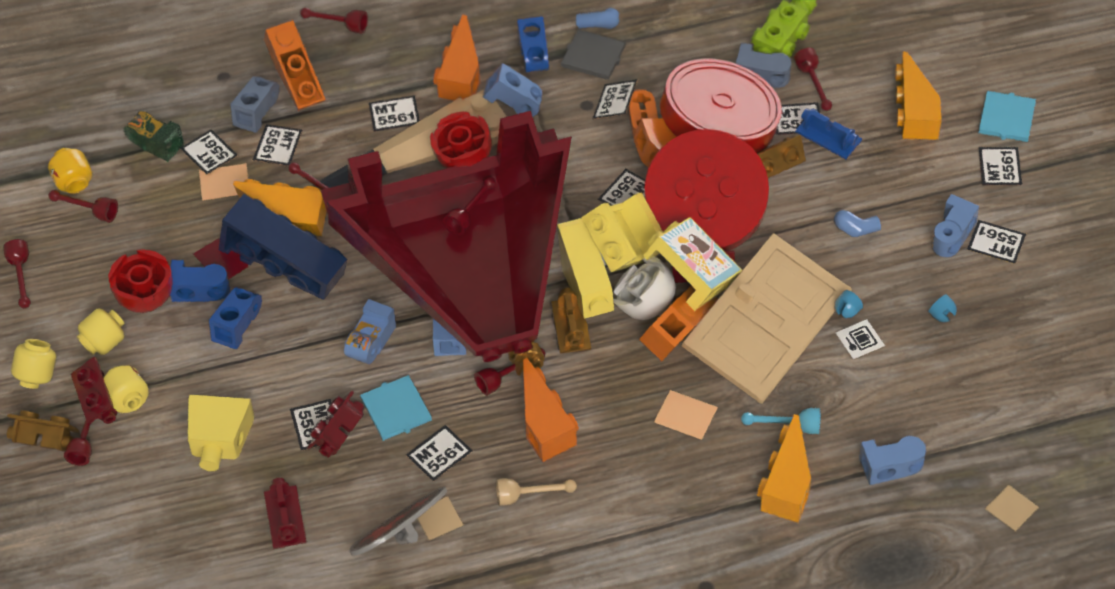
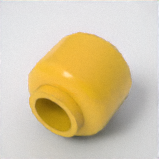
(70, 170)

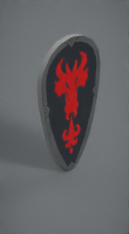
(395, 524)

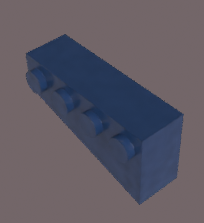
(281, 247)

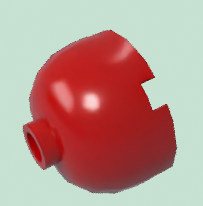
(461, 140)
(141, 281)

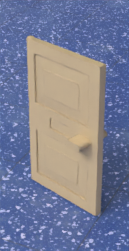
(766, 318)

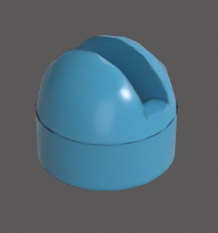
(848, 304)
(942, 308)

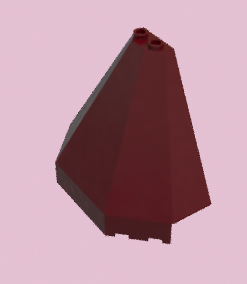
(495, 274)

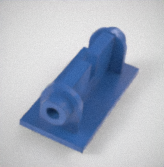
(828, 134)

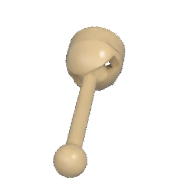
(509, 490)

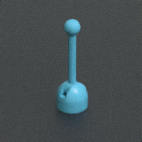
(808, 418)

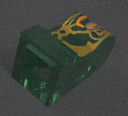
(154, 135)

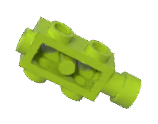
(788, 25)

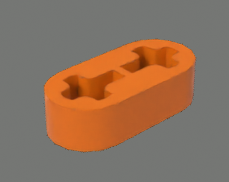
(635, 113)

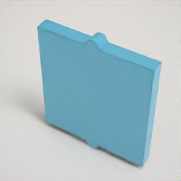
(1007, 116)
(395, 407)

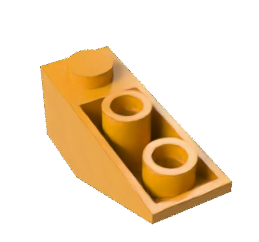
(919, 102)
(301, 206)
(789, 481)

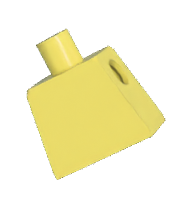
(218, 428)

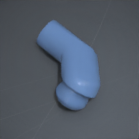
(604, 19)
(854, 225)

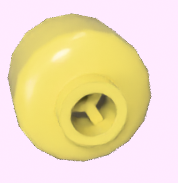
(101, 331)
(33, 363)
(126, 388)

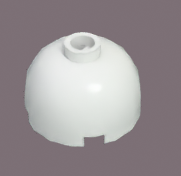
(645, 290)

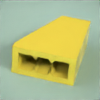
(584, 269)

